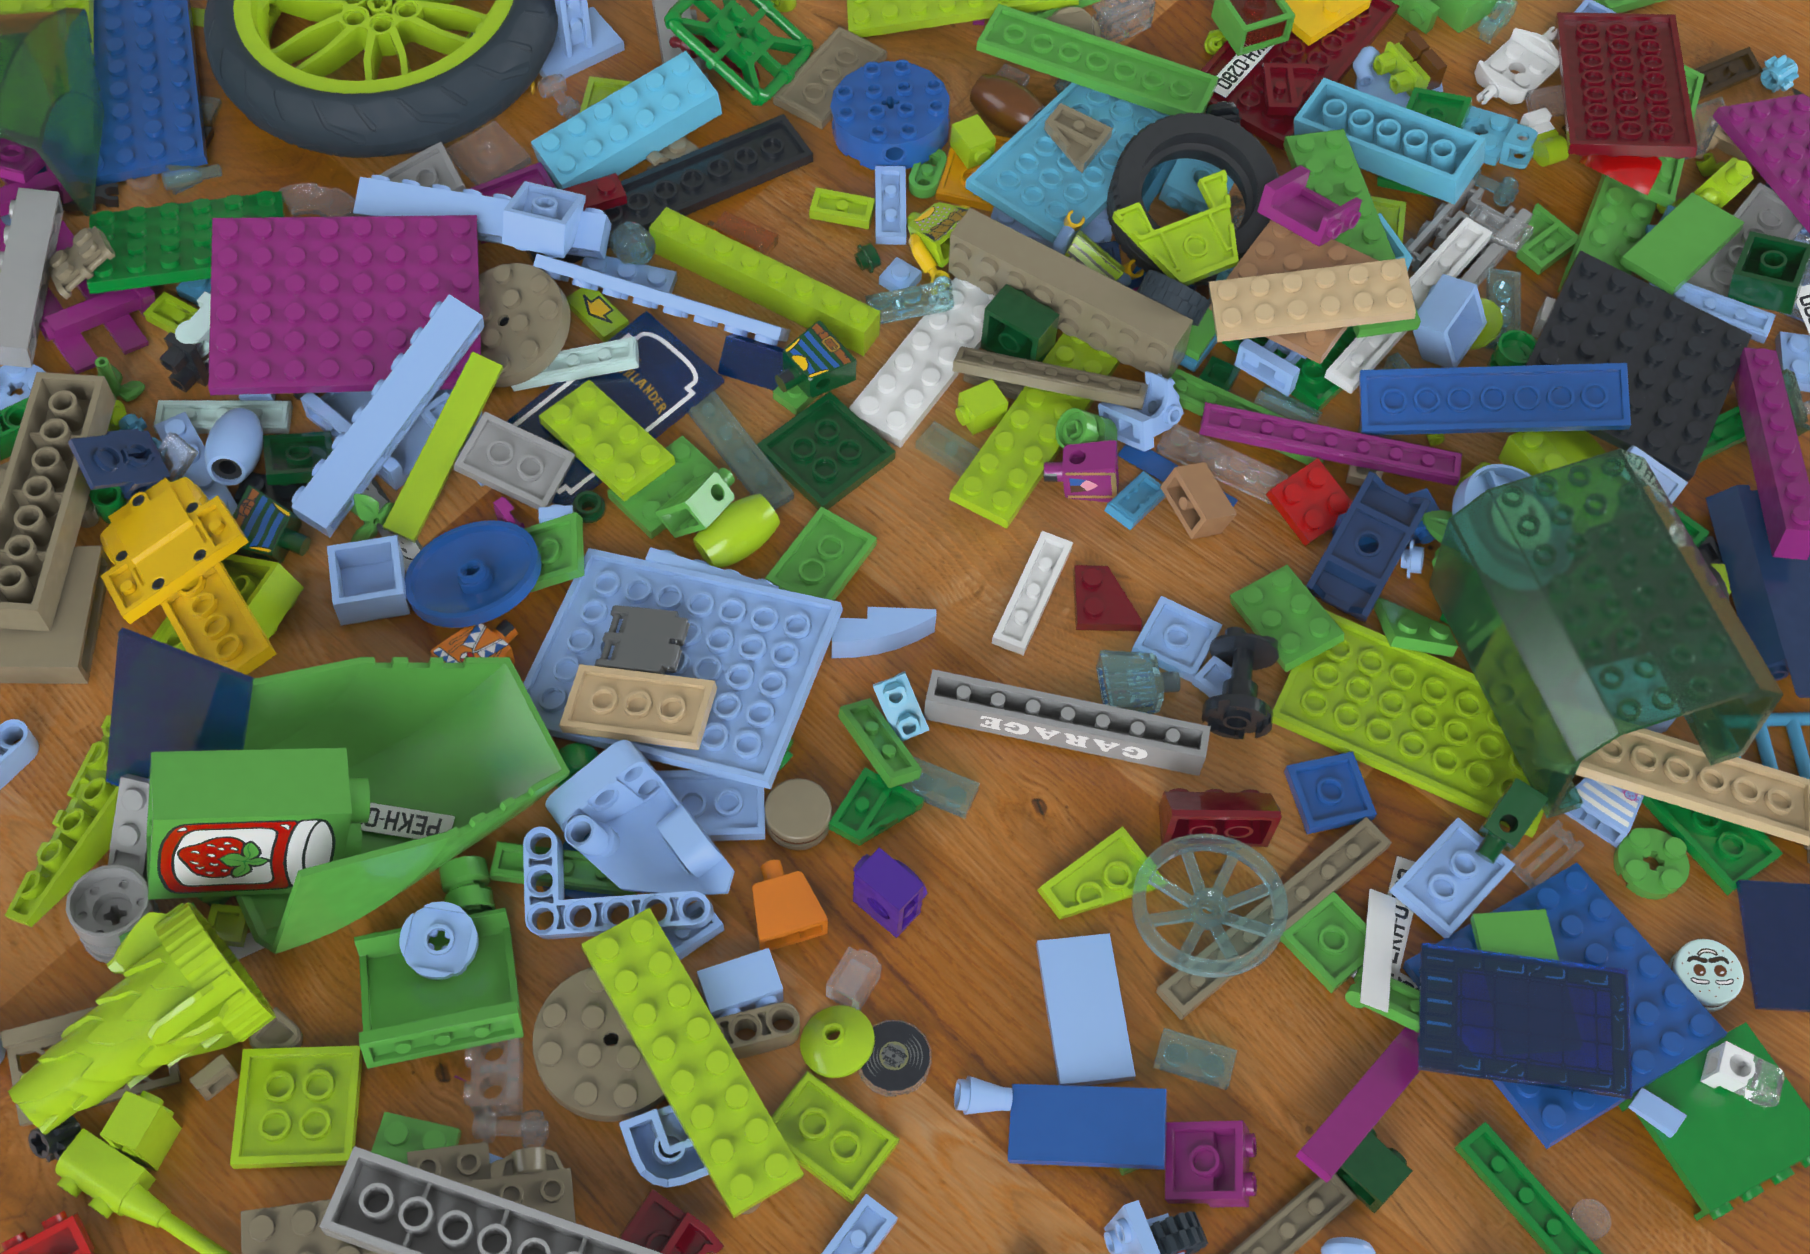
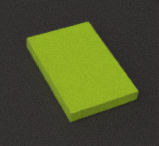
(832, 1137)

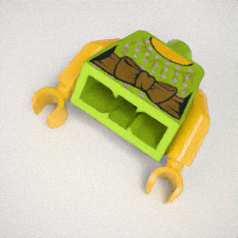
(931, 236)

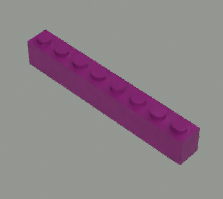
(1774, 452)

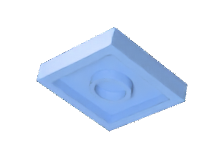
(1177, 638)

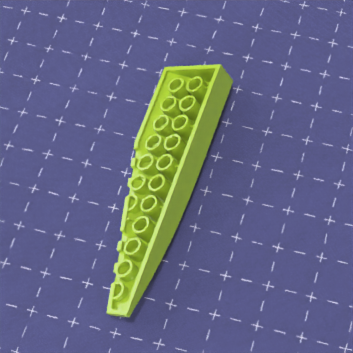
(87, 823)

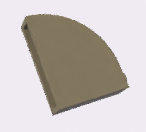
(69, 648)

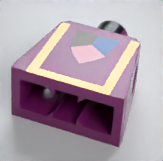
(1087, 471)

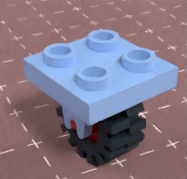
(1134, 1234)

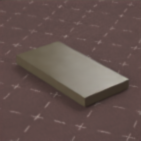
(813, 86)

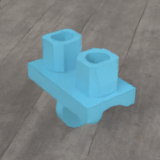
(901, 706)

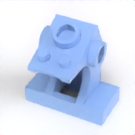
(1269, 367)
(1159, 413)

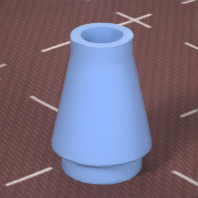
(980, 1096)

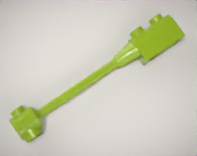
(121, 1188)

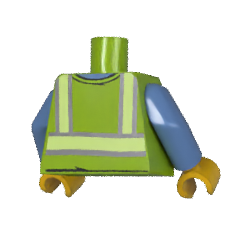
(1087, 252)

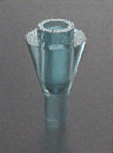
(180, 178)

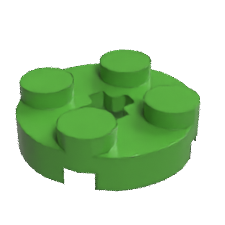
(1665, 849)

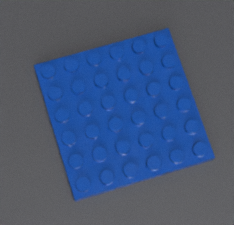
(1665, 1016)

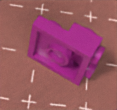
(1209, 1163)

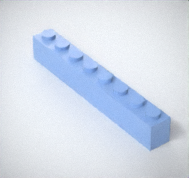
(386, 198)
(388, 415)

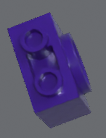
(888, 891)

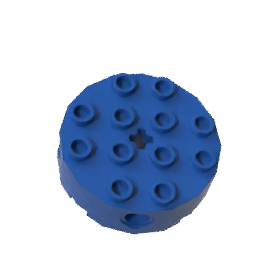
(890, 114)

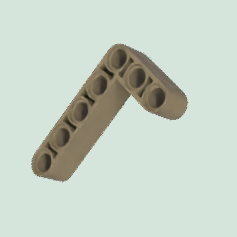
(766, 1037)

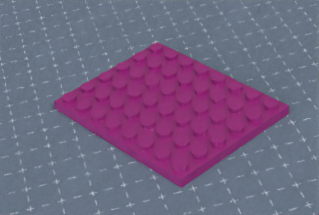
(331, 298)

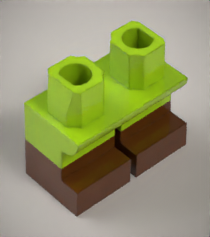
(1410, 65)

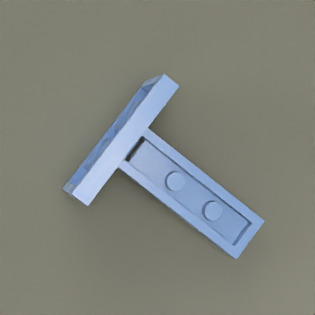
(580, 40)

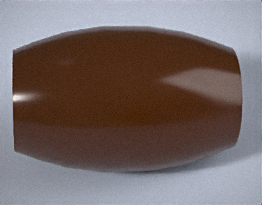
(1004, 102)

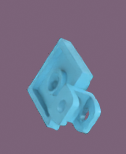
(1502, 137)

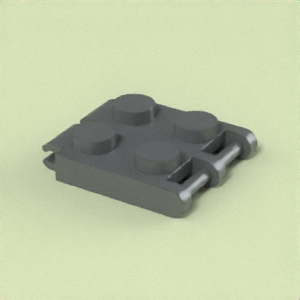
(646, 640)

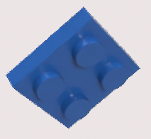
(1329, 792)

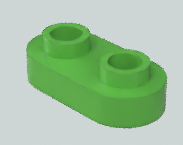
(926, 178)

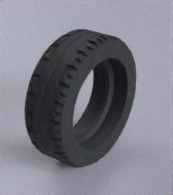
(1198, 138)

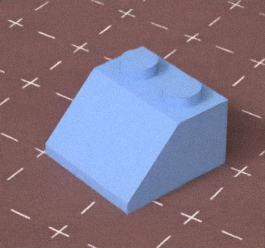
(542, 219)

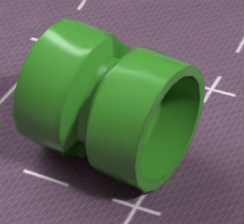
(1084, 427)
(466, 884)

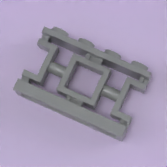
(1445, 224)

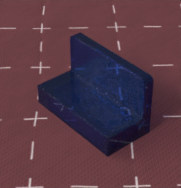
(751, 361)

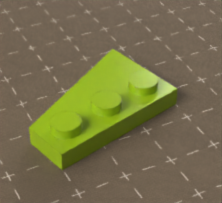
(1096, 878)

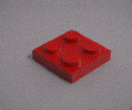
(1310, 501)

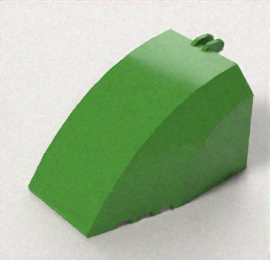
(427, 741)

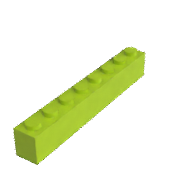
(764, 280)

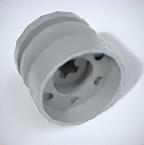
(101, 902)

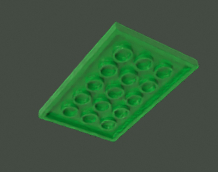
(169, 240)

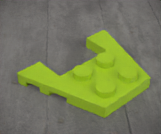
(1191, 246)

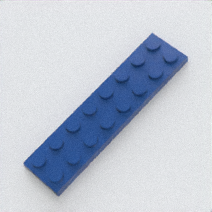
(1495, 399)

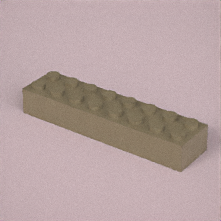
(1089, 303)
(46, 495)

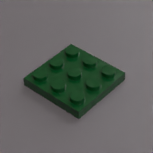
(826, 451)

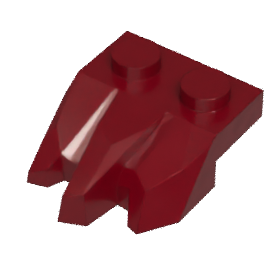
(668, 1229)

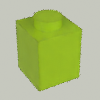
(972, 141)
(981, 407)

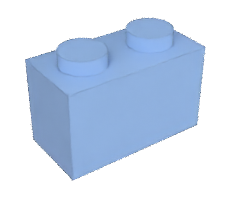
(741, 984)

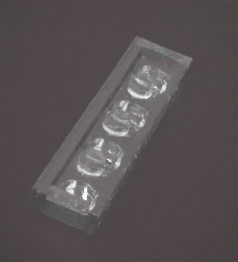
(1224, 463)

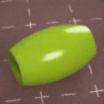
(737, 531)

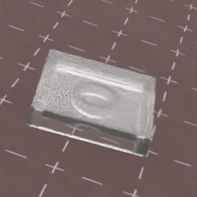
(488, 154)

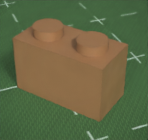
(1198, 500)

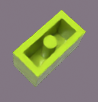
(142, 1129)

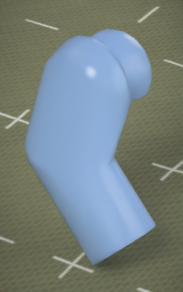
(1362, 63)

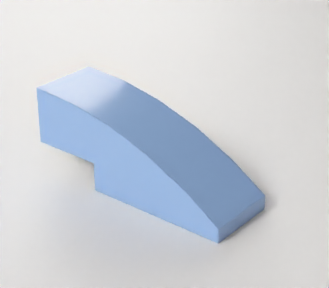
(881, 631)

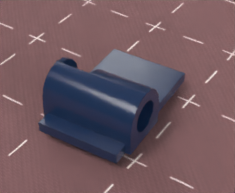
(120, 460)

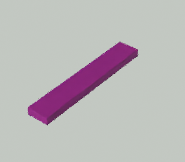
(1362, 1107)

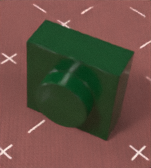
(1220, 373)

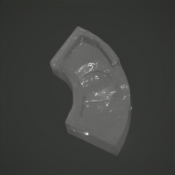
(317, 200)

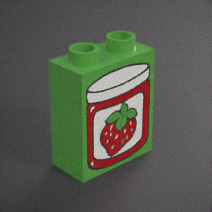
(249, 819)

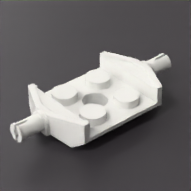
(1524, 52)

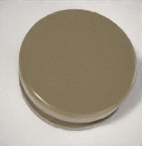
(798, 814)

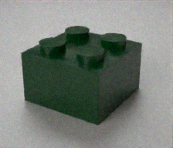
(1770, 272)
(1019, 326)

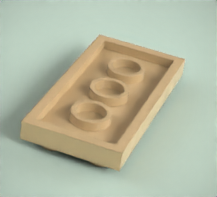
(638, 706)

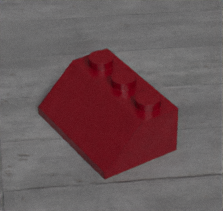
(1240, 816)

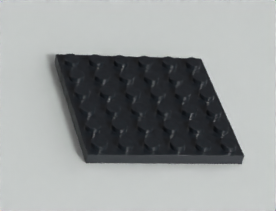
(1674, 356)

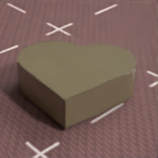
(278, 1033)

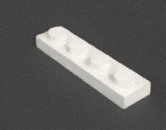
(1032, 593)

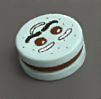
(1709, 972)

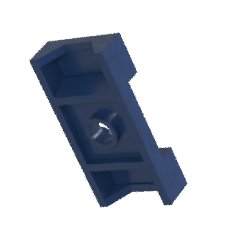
(1356, 578)

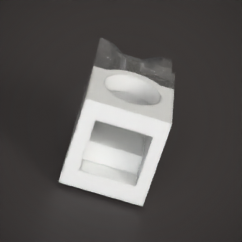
(1743, 1074)

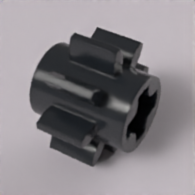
(56, 1141)

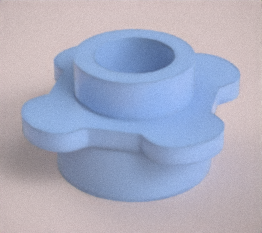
(1412, 559)

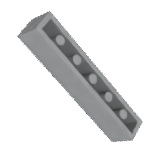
(24, 272)

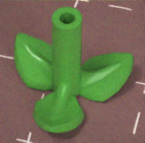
(114, 378)
(368, 510)

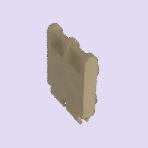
(76, 263)

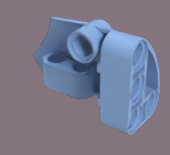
(637, 827)

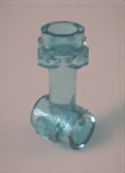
(1503, 192)

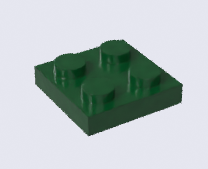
(294, 456)

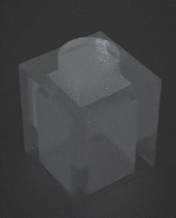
(854, 978)

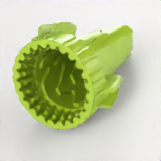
(177, 1001)

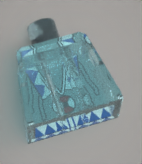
(1134, 681)

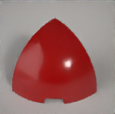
(1631, 171)

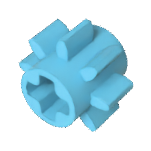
(1779, 73)

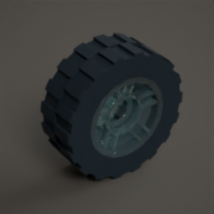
(1174, 295)

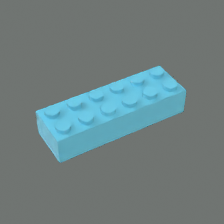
(629, 124)
(1396, 140)

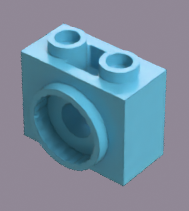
(1181, 185)

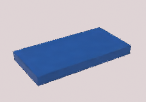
(1088, 1126)

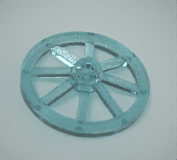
(1211, 900)

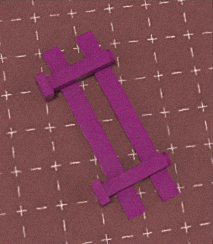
(104, 308)

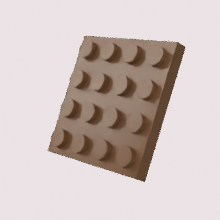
(1285, 251)

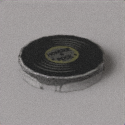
(898, 1059)

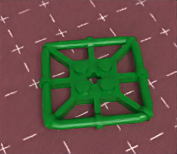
(742, 51)

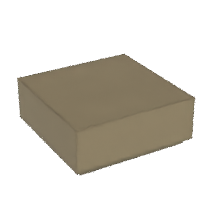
(214, 1077)

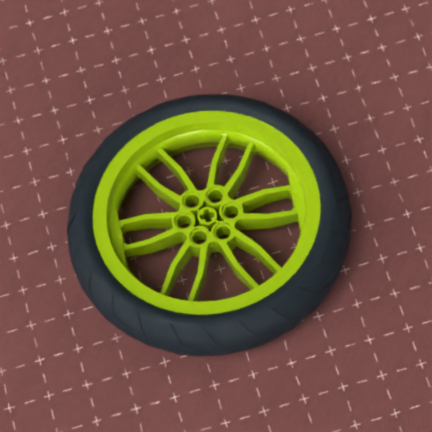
(376, 115)

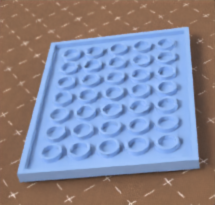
(743, 635)

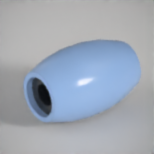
(234, 446)

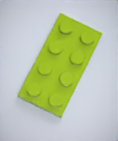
(607, 440)

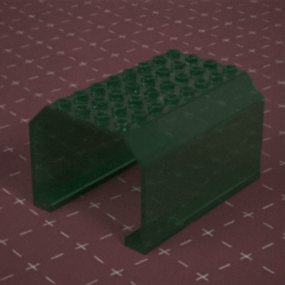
(1595, 620)

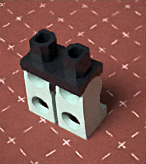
(189, 349)

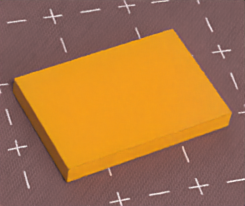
(954, 177)

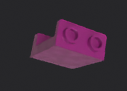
(1305, 211)

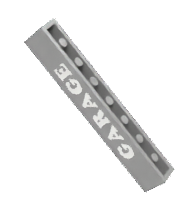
(1066, 722)

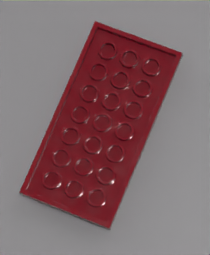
(1332, 52)
(1624, 85)

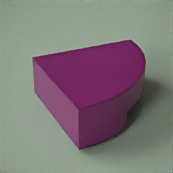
(503, 511)

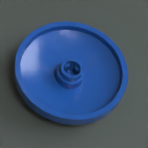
(472, 574)

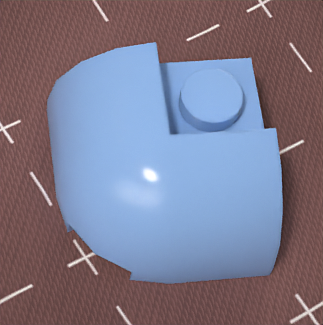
(661, 1148)

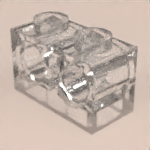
(504, 1072)

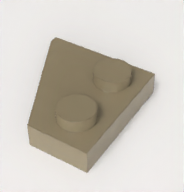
(1077, 135)

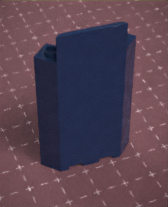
(1766, 590)

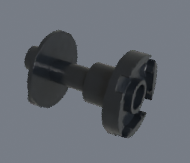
(1238, 707)

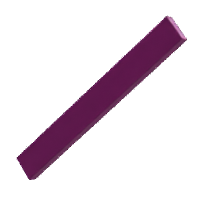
(1331, 444)

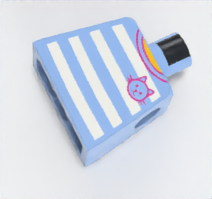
(1606, 810)

